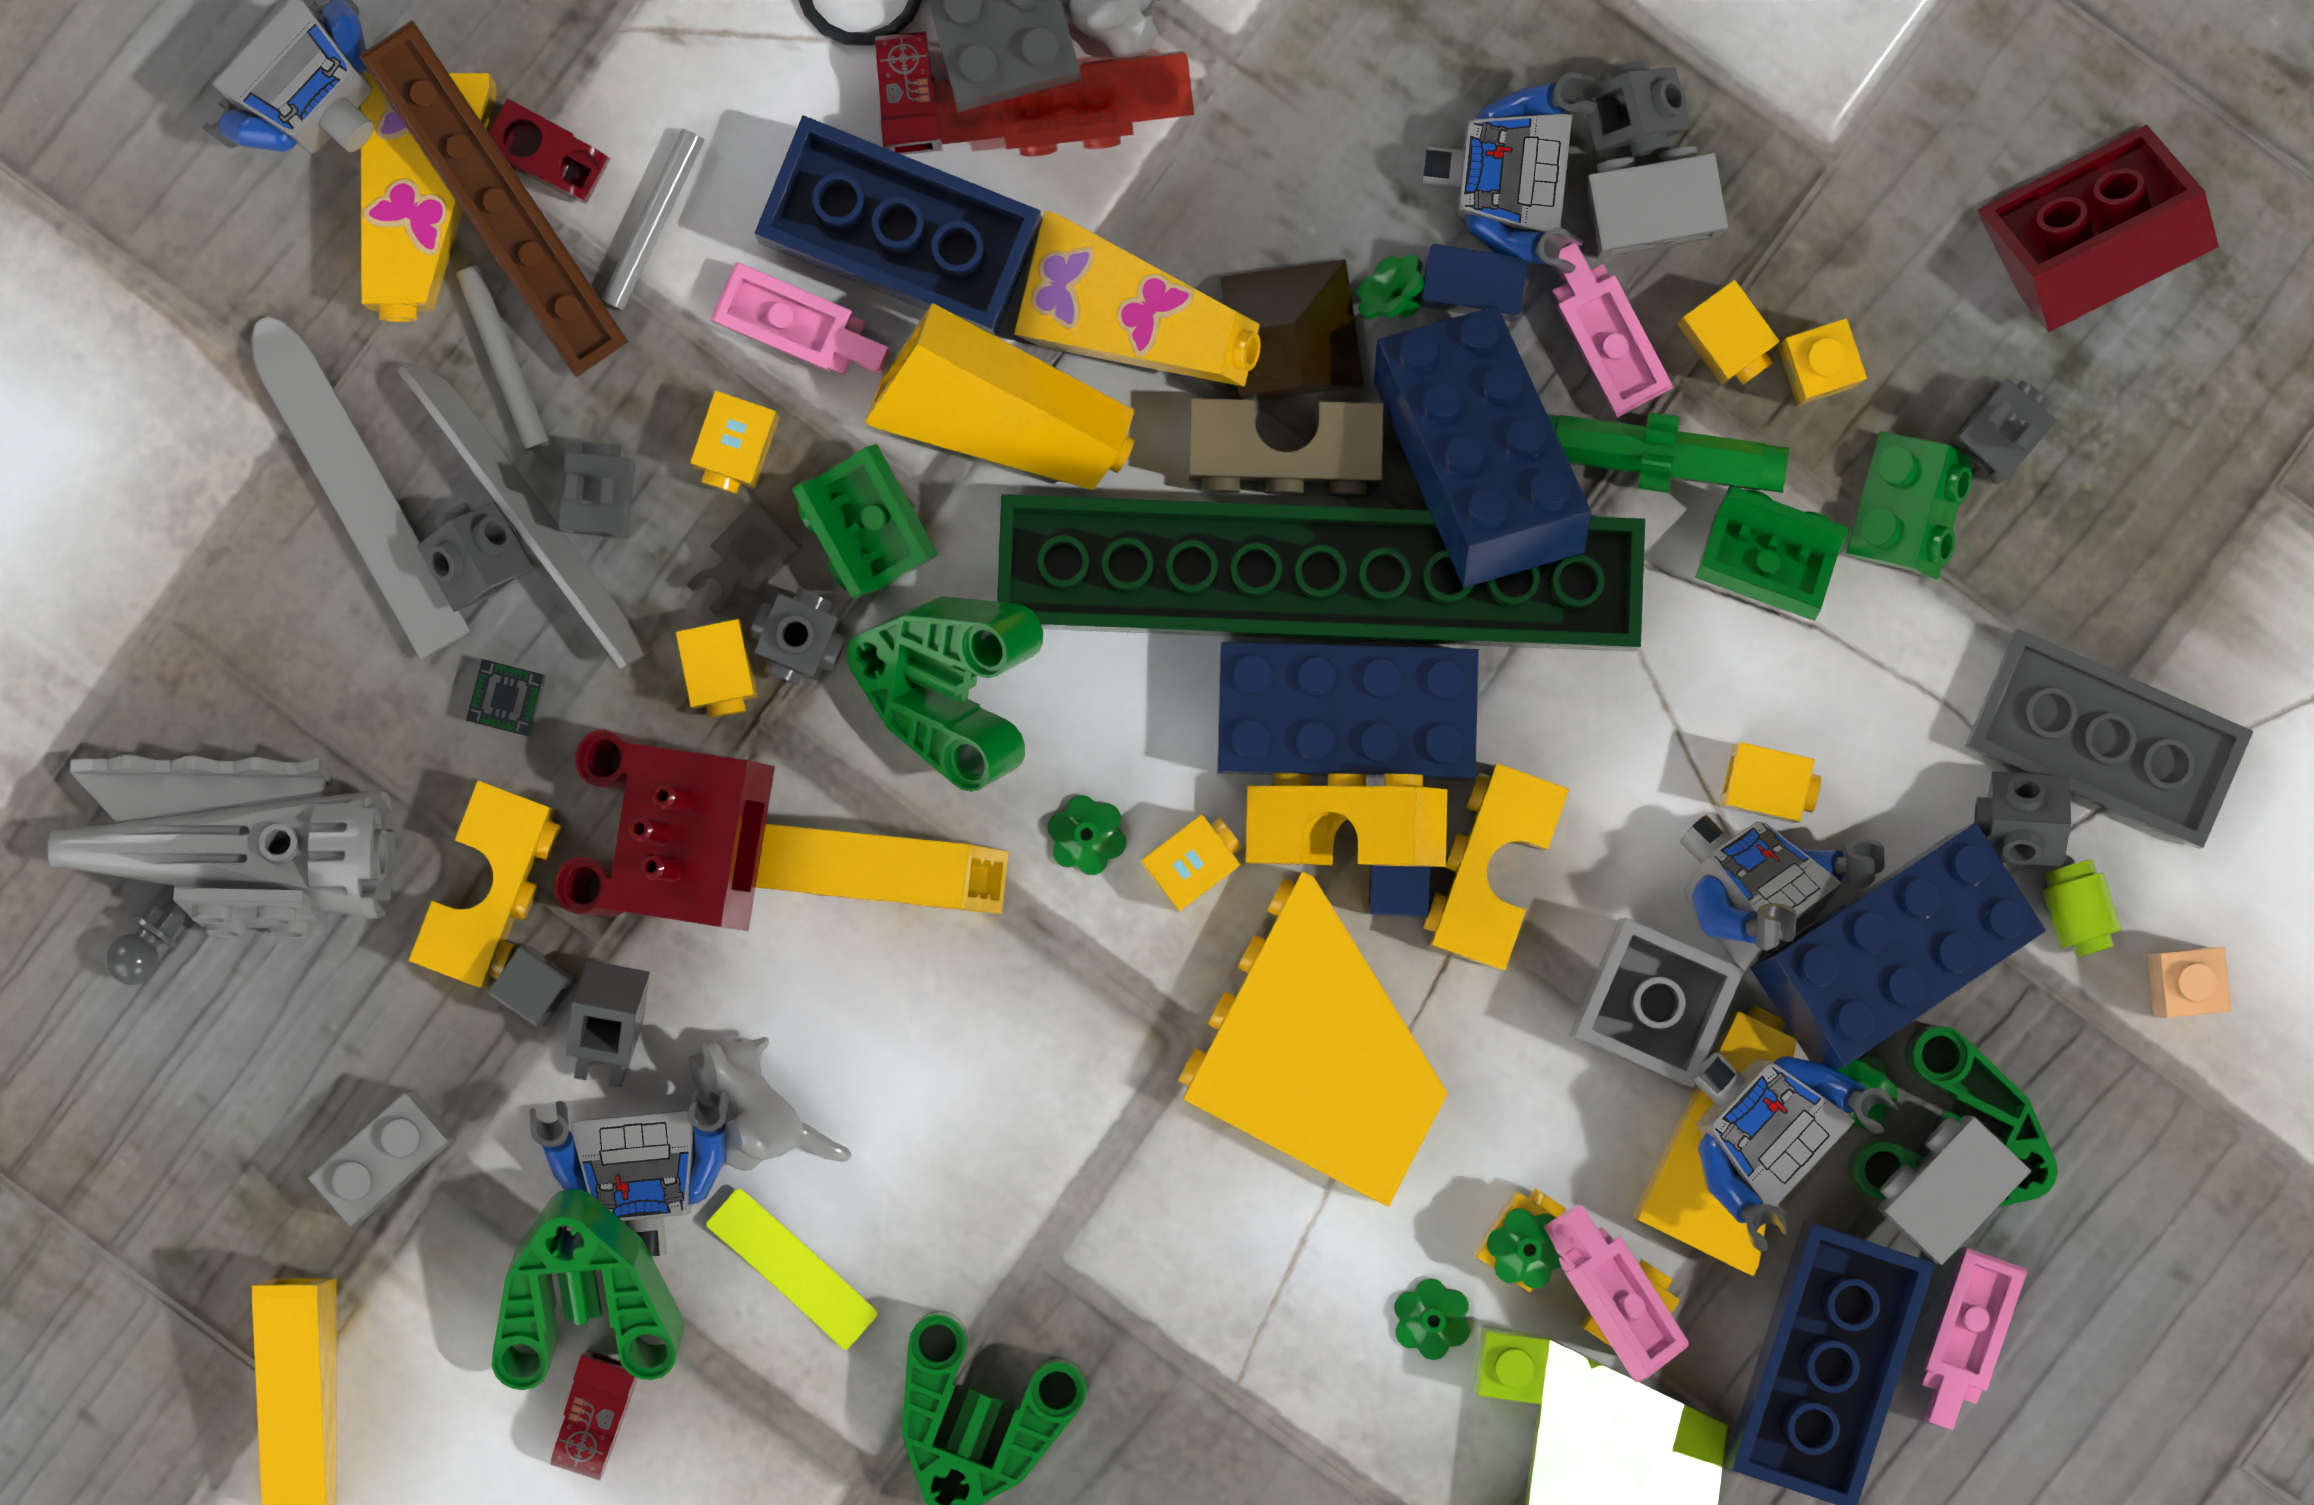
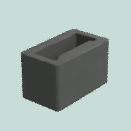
(532, 986)

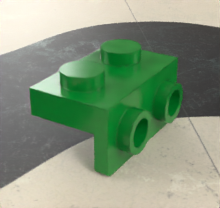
(1910, 504)
(864, 523)
(1771, 552)

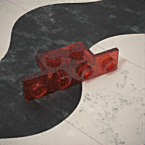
(1086, 110)

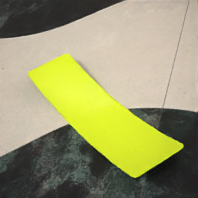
(792, 1268)

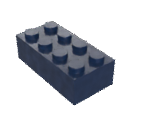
(897, 225)
(1481, 446)
(1347, 710)
(1898, 948)
(1829, 1365)

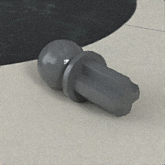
(134, 956)

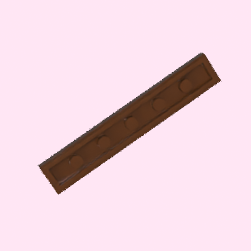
(493, 198)

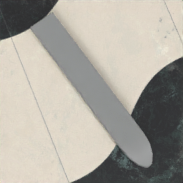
(354, 486)
(534, 526)

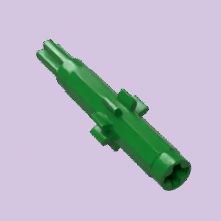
(1666, 453)

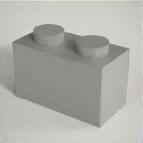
(1655, 202)
(382, 1158)
(1951, 1187)

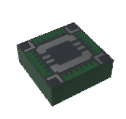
(506, 697)

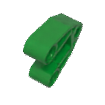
(921, 674)
(1983, 1088)
(632, 1283)
(926, 1399)

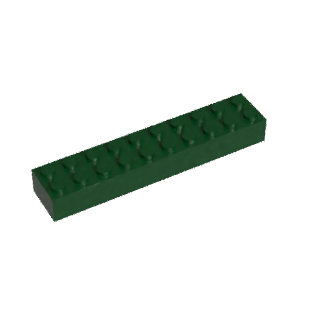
(1304, 575)

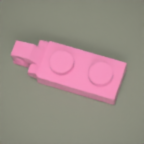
(796, 322)
(1609, 335)
(1616, 1293)
(1969, 1333)

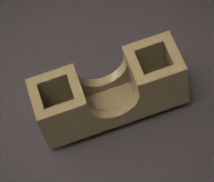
(1230, 451)

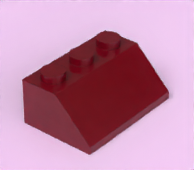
(2100, 227)

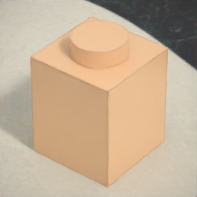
(2189, 982)

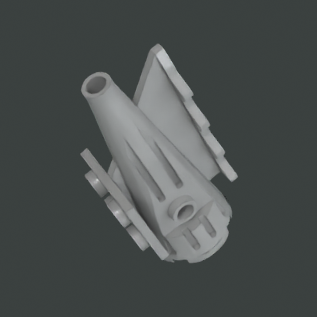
(236, 840)

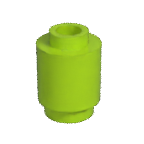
(2081, 908)

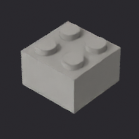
(1656, 1002)

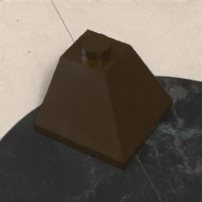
(1303, 329)

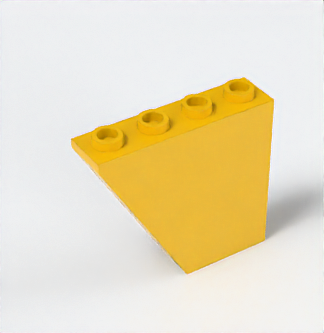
(1317, 1053)

